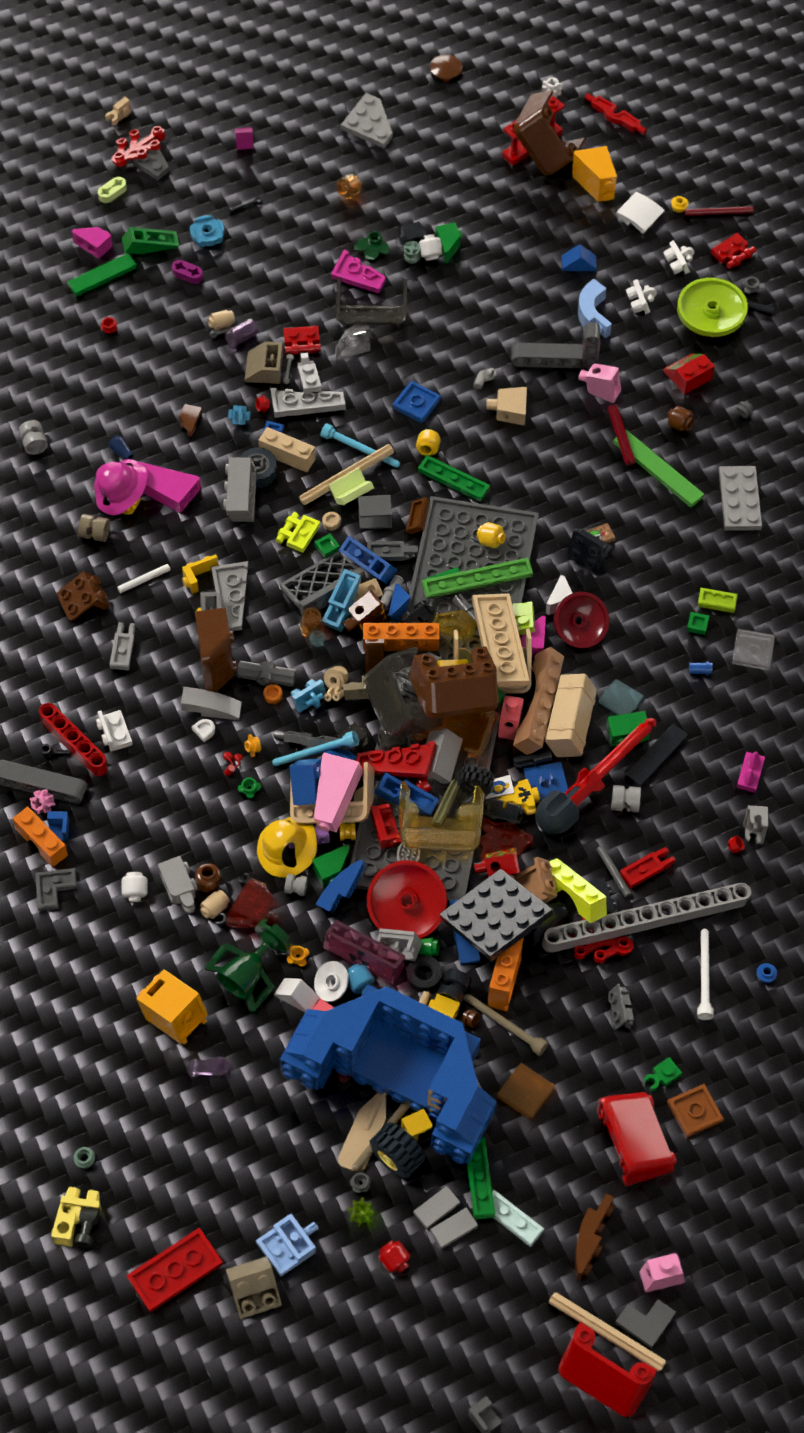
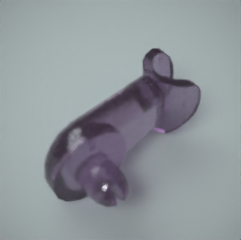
(214, 1066)

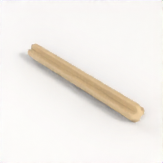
(363, 464)
(607, 1331)

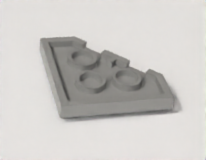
(369, 121)

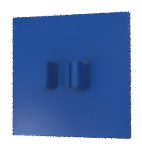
(546, 778)

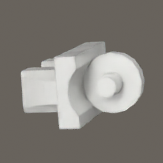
(680, 264)
(646, 294)

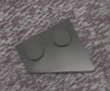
(153, 165)

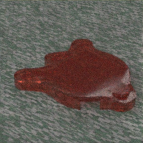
(502, 837)

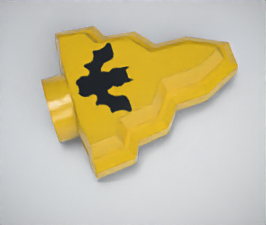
(524, 796)

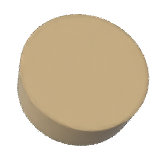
(331, 521)

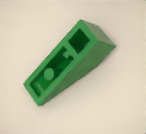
(148, 240)

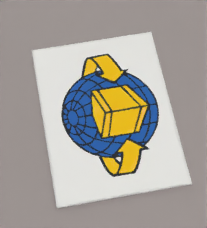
(501, 787)

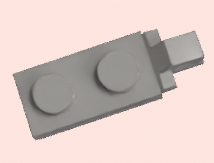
(308, 375)

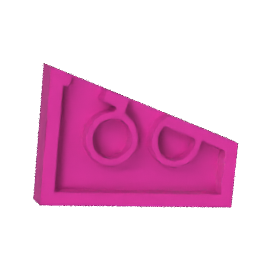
(357, 274)

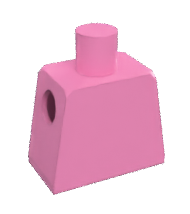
(602, 381)
(663, 1272)

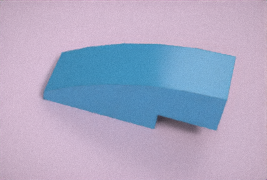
(341, 600)

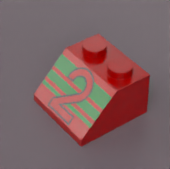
(690, 372)

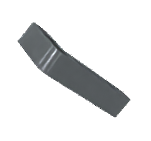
(560, 355)

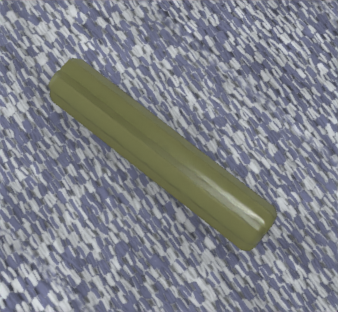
(445, 804)

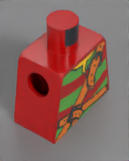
(507, 862)

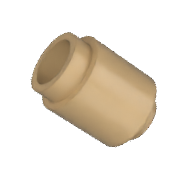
(221, 320)
(214, 904)

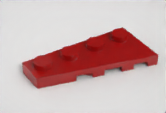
(403, 762)

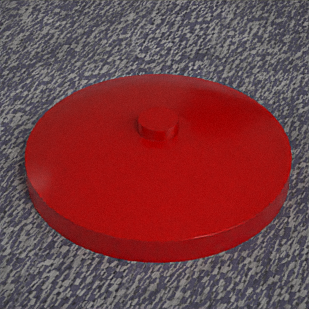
(407, 898)

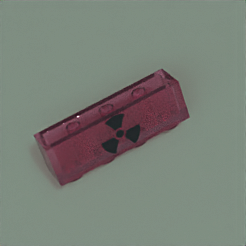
(364, 951)

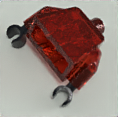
(250, 905)

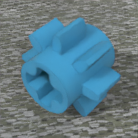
(239, 414)

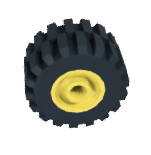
(397, 1150)

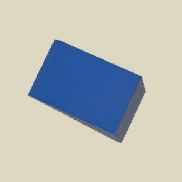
(579, 260)

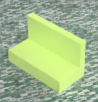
(350, 487)

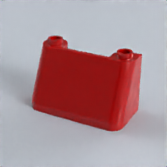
(636, 1136)
(602, 1378)

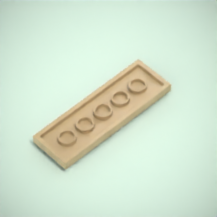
(501, 637)

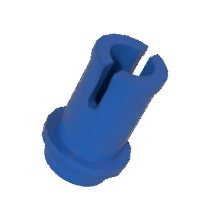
(700, 668)

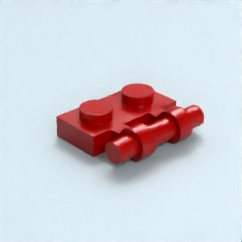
(730, 248)
(306, 337)

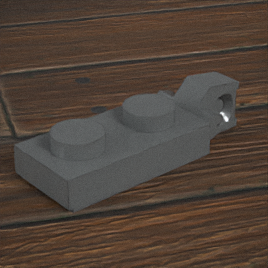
(393, 550)

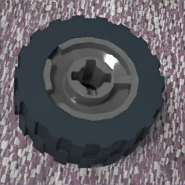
(265, 465)

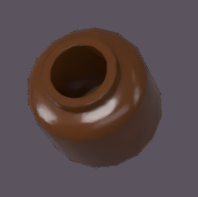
(680, 419)
(208, 877)

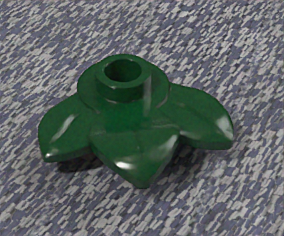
(372, 246)

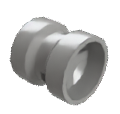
(296, 885)

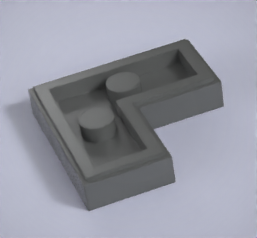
(49, 883)
(648, 1327)

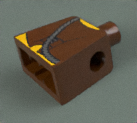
(365, 610)

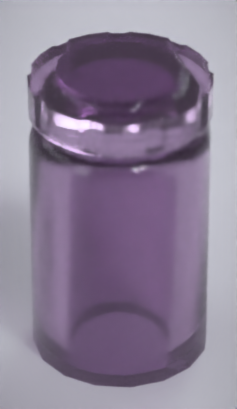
(241, 332)

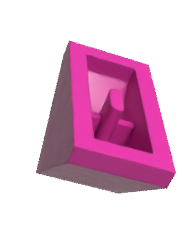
(244, 138)

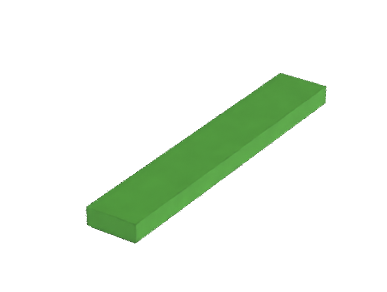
(663, 472)
(477, 578)

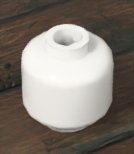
(431, 247)
(134, 886)

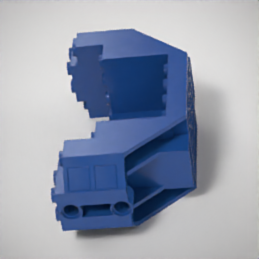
(402, 1052)

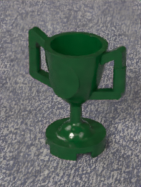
(244, 971)

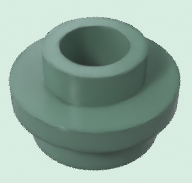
(84, 1151)

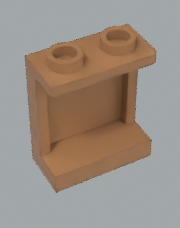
(538, 880)

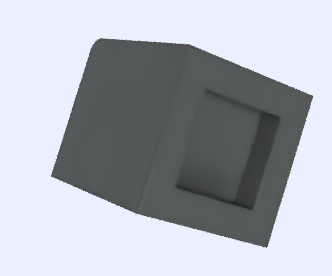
(484, 1416)

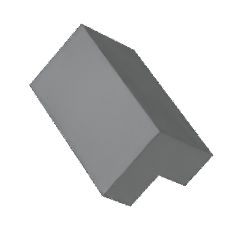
(445, 754)

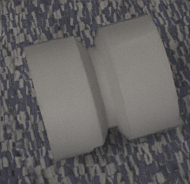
(33, 437)
(625, 798)

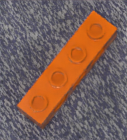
(404, 635)

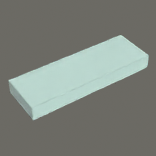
(516, 1220)

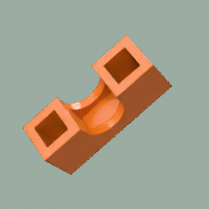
(34, 829)

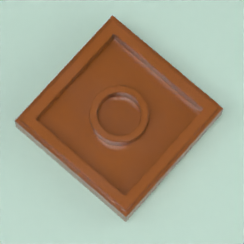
(695, 1110)

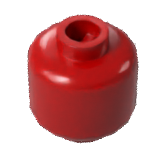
(394, 1256)

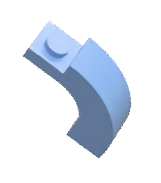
(589, 298)

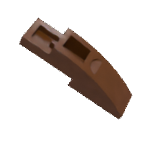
(588, 1242)

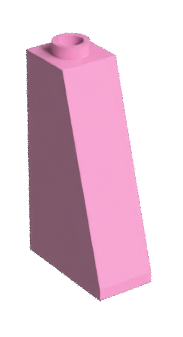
(335, 790)

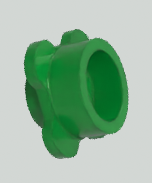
(249, 782)

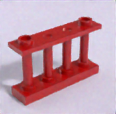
(516, 151)

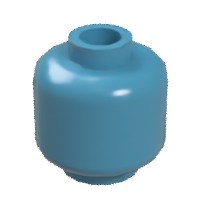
(359, 978)

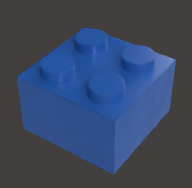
(305, 781)

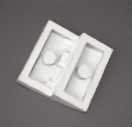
(640, 212)

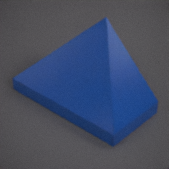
(399, 603)

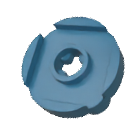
(204, 238)

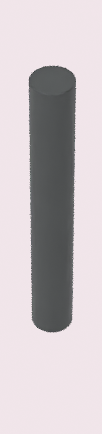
(614, 872)

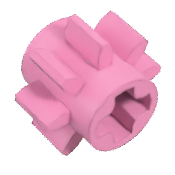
(42, 801)

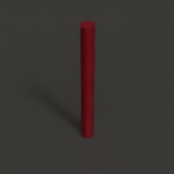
(718, 211)

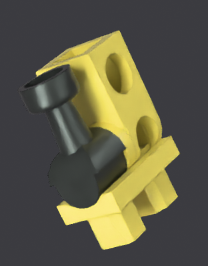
(76, 1211)

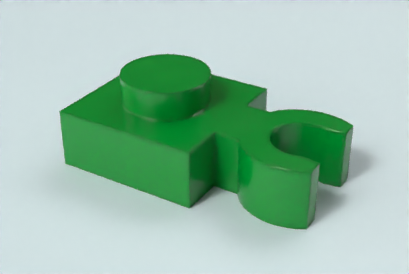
(664, 1073)

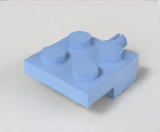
(287, 1244)

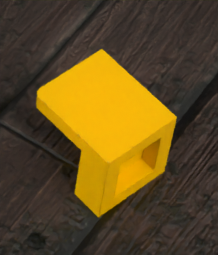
(416, 1123)

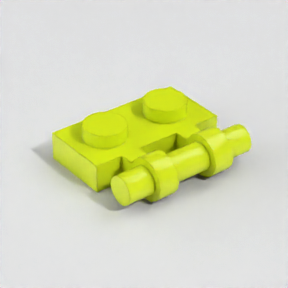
(301, 535)

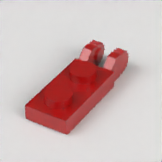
(646, 867)

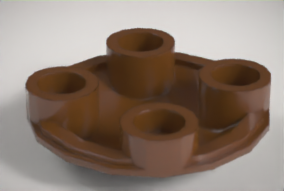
(446, 67)

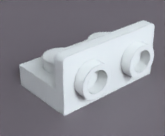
(114, 730)

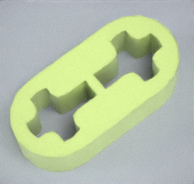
(110, 191)

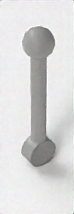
(289, 357)

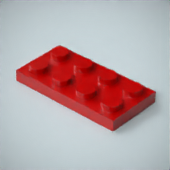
(174, 1270)

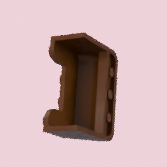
(455, 688)

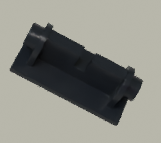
(422, 611)
(512, 813)

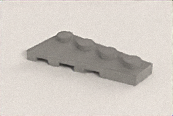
(298, 403)
(231, 583)

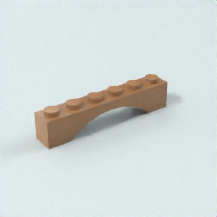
(533, 728)

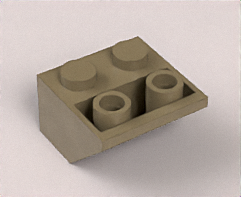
(265, 363)
(253, 1287)

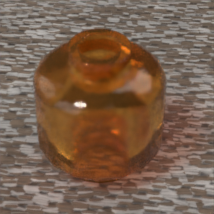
(349, 186)

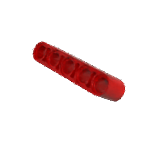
(76, 746)

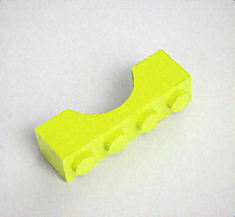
(588, 900)

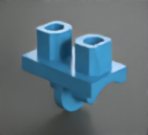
(309, 696)

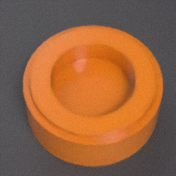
(272, 693)

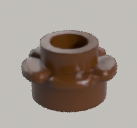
(471, 1018)

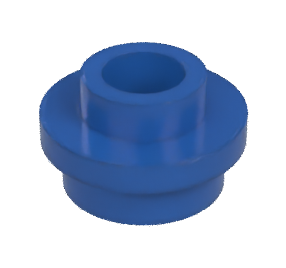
(764, 977)

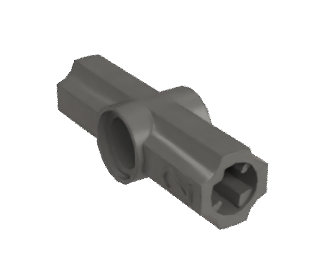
(266, 673)

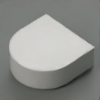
(204, 729)

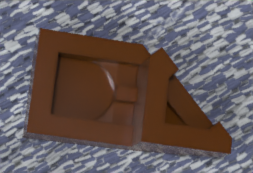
(189, 418)

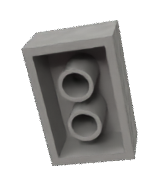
(240, 489)

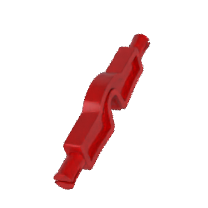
(622, 118)

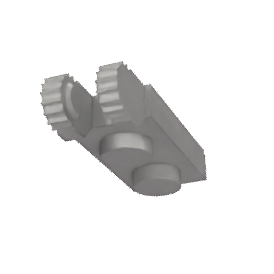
(122, 647)

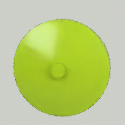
(712, 307)

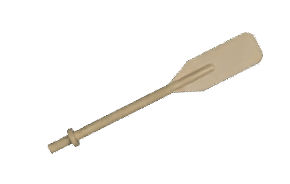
(367, 1124)

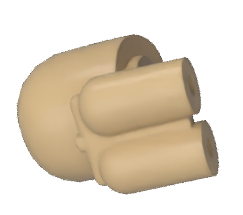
(334, 680)

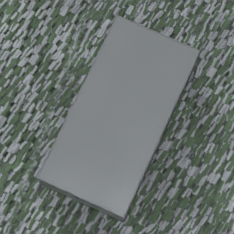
(436, 1207)
(454, 1228)

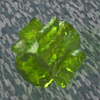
(359, 1217)

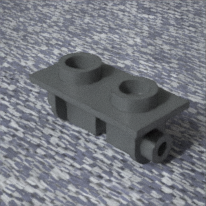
(620, 998)

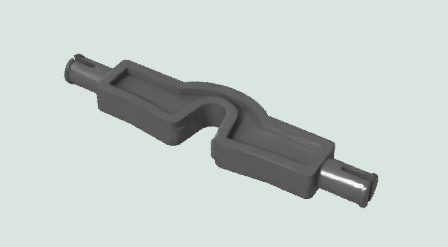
(306, 739)

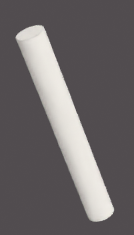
(141, 579)

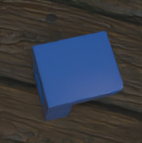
(59, 824)

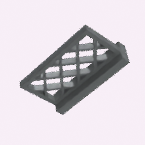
(320, 598)

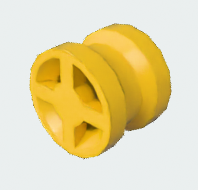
(347, 831)

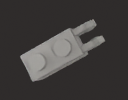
(178, 884)

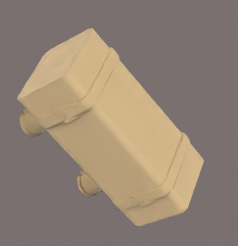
(571, 715)

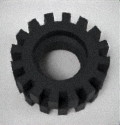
(474, 776)

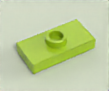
(717, 600)

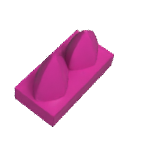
(750, 772)

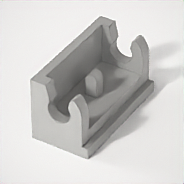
(756, 822)
(401, 941)

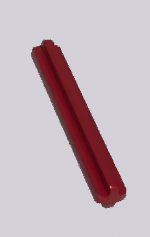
(621, 435)

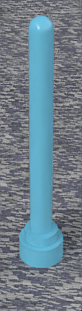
(329, 432)
(349, 739)

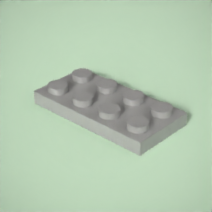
(740, 498)

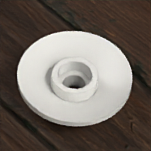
(325, 980)

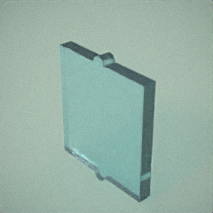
(620, 698)

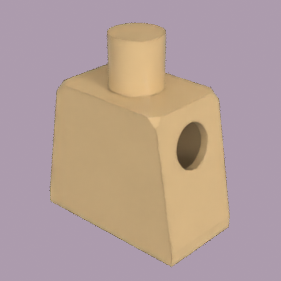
(510, 405)

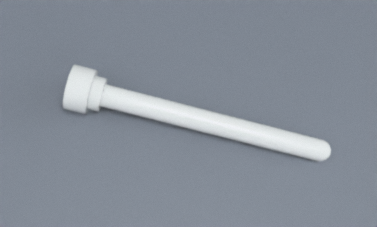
(705, 1011)

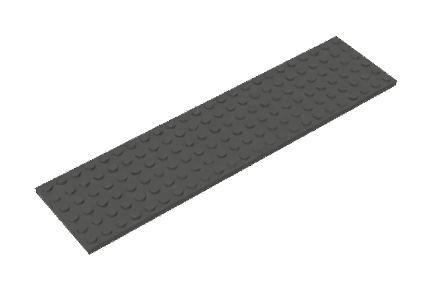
(449, 543)

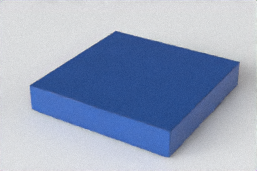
(416, 402)

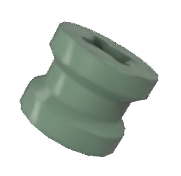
(412, 252)

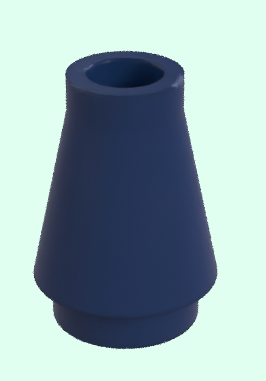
(120, 447)

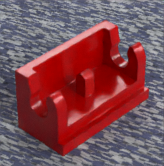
(385, 826)

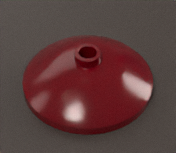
(593, 619)

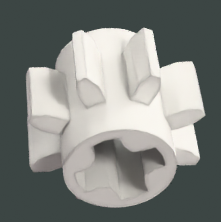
(552, 84)

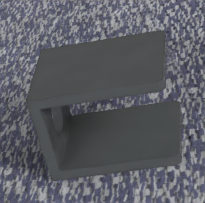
(375, 512)

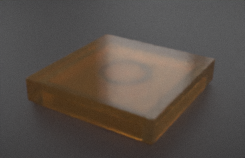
(525, 1091)

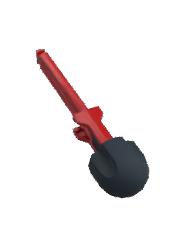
(559, 809)

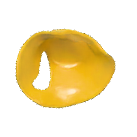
(276, 837)

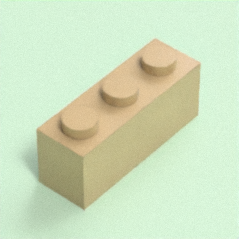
(288, 449)

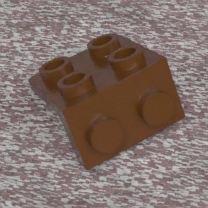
(81, 595)

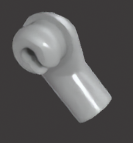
(483, 376)

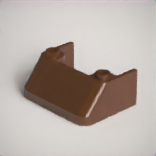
(540, 138)
(215, 648)

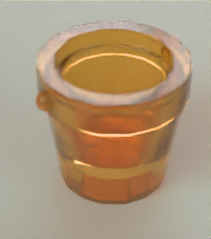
(311, 621)

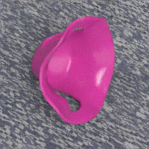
(120, 484)

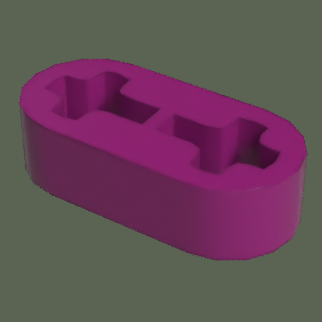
(187, 271)

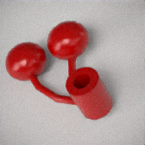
(228, 757)

